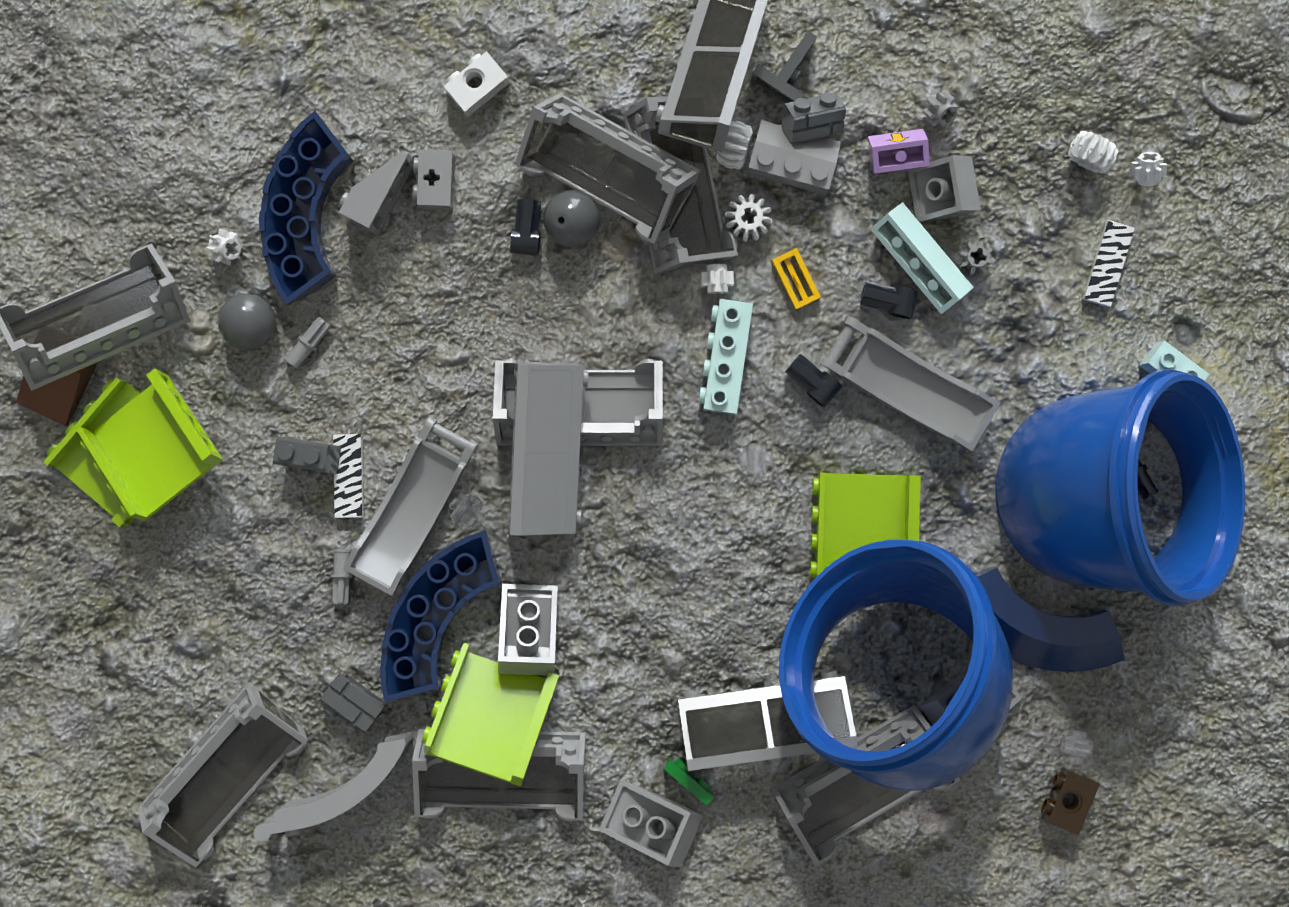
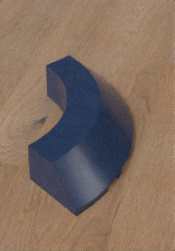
(294, 208)
(426, 610)
(1052, 640)

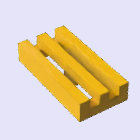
(805, 299)

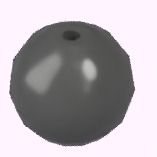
(571, 218)
(246, 321)

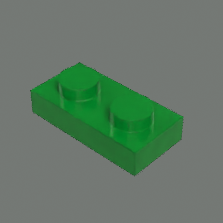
(698, 787)

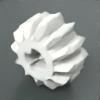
(736, 146)
(1093, 152)
(758, 220)

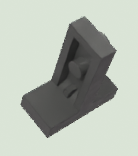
(790, 72)

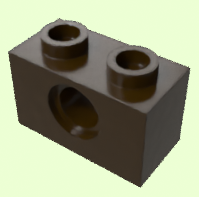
(1073, 816)

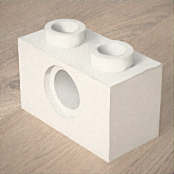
(469, 98)

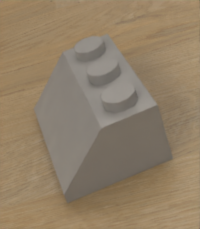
(800, 164)

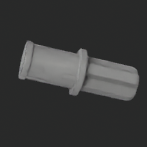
(307, 342)
(341, 578)

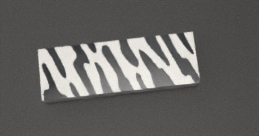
(1108, 263)
(349, 477)

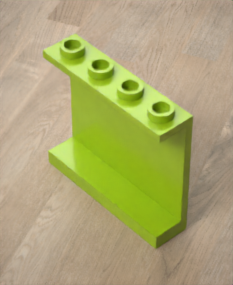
(151, 448)
(78, 464)
(861, 511)
(488, 717)

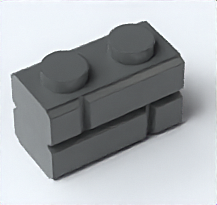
(813, 117)
(306, 455)
(352, 703)

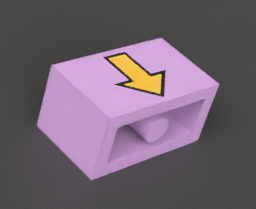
(898, 151)

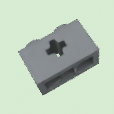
(442, 193)

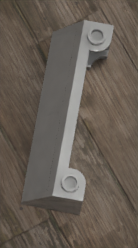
(616, 405)
(546, 448)

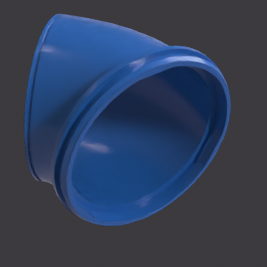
(1073, 490)
(913, 575)

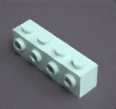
(921, 258)
(727, 356)

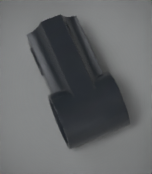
(526, 234)
(895, 300)
(818, 384)

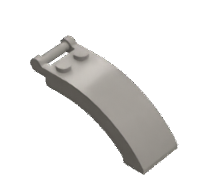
(912, 385)
(410, 509)
(322, 807)

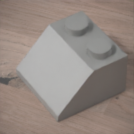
(944, 189)

